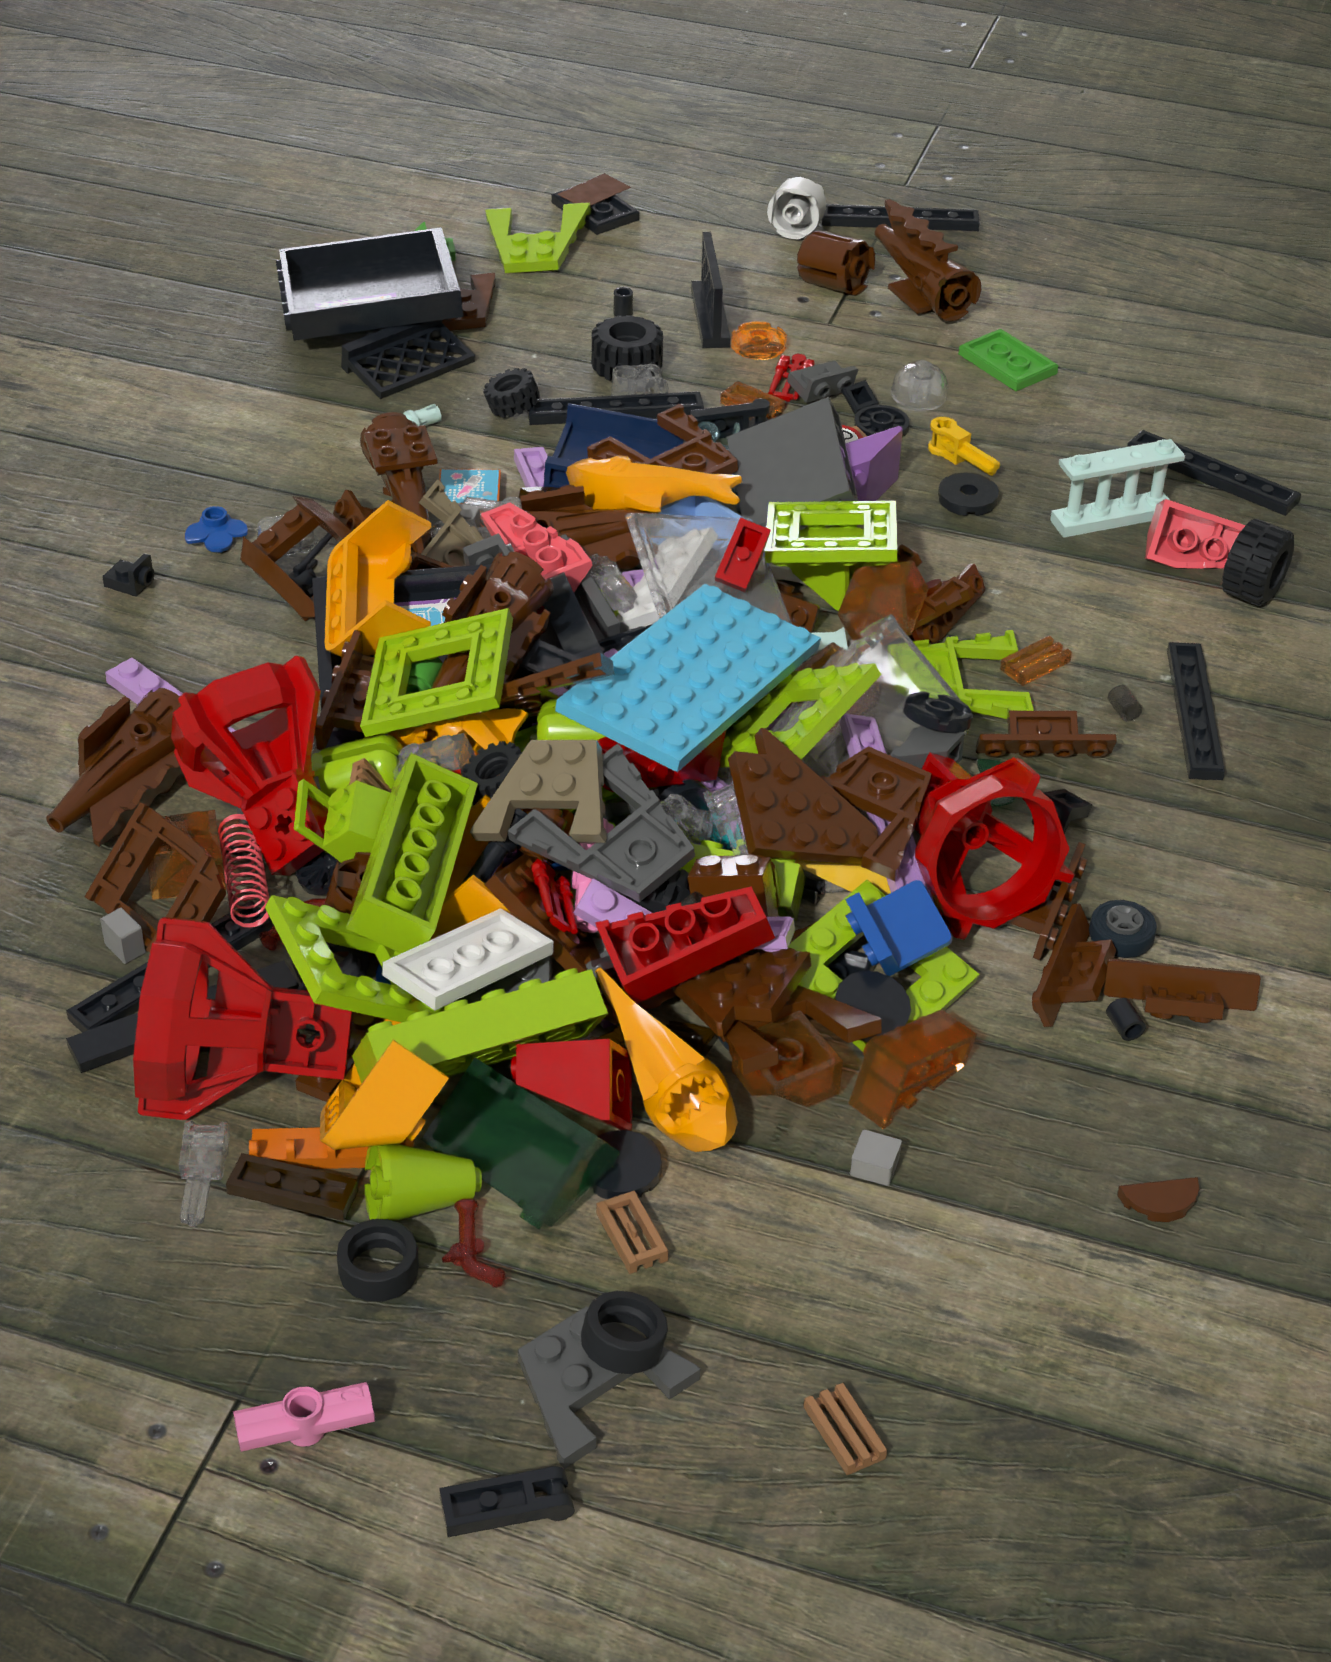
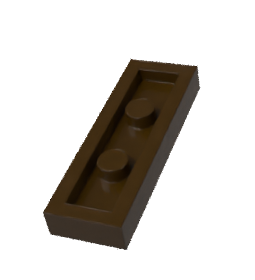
(292, 1186)

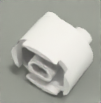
(795, 194)

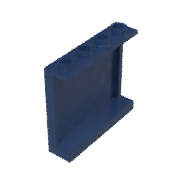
(590, 425)

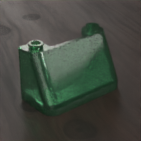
(519, 1144)

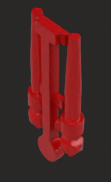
(798, 362)
(553, 894)

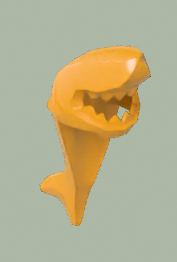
(645, 487)
(479, 728)
(678, 1086)

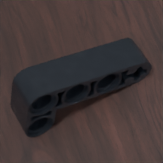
(570, 620)

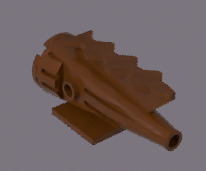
(932, 278)
(398, 453)
(594, 529)
(510, 583)
(121, 763)

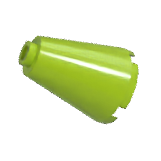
(416, 1181)

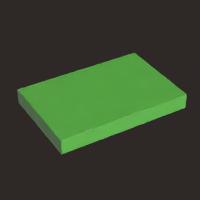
(1008, 359)

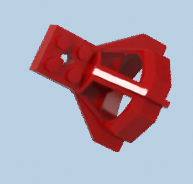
(260, 759)
(959, 819)
(245, 1026)

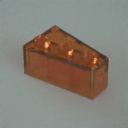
(907, 1062)

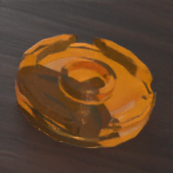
(758, 340)

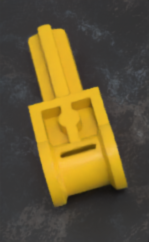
(954, 445)

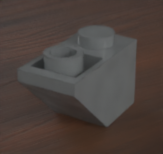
(926, 740)

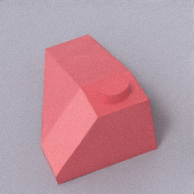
(1189, 537)
(538, 543)

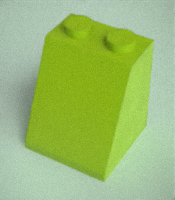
(829, 579)
(353, 819)

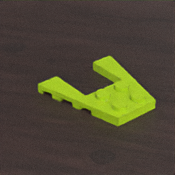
(535, 251)
(988, 702)

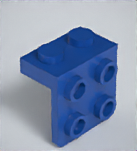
(899, 927)

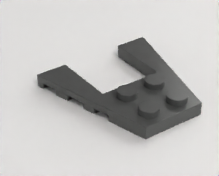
(637, 852)

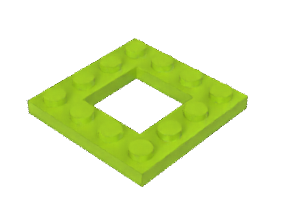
(876, 546)
(833, 688)
(389, 706)
(305, 933)
(942, 973)

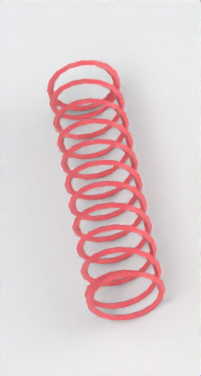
(261, 871)

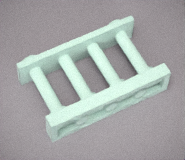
(1117, 512)

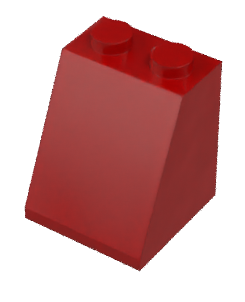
(581, 1076)

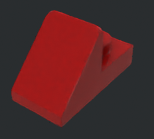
(743, 555)

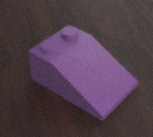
(875, 462)

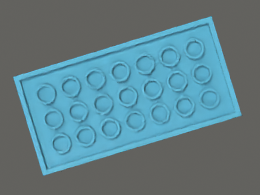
(689, 676)

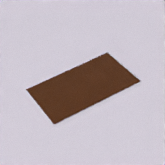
(594, 190)

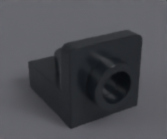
(130, 577)
(1068, 806)

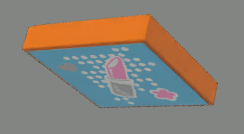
(471, 483)

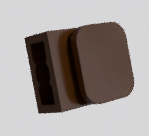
(728, 873)

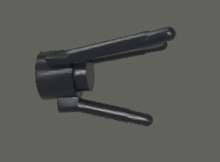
(303, 573)

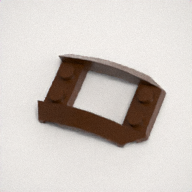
(282, 537)
(132, 856)

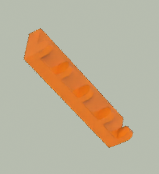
(304, 1149)

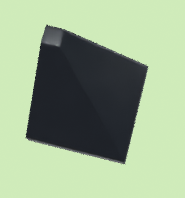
(859, 396)

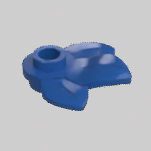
(215, 530)

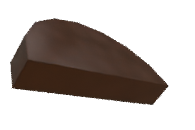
(1162, 1199)

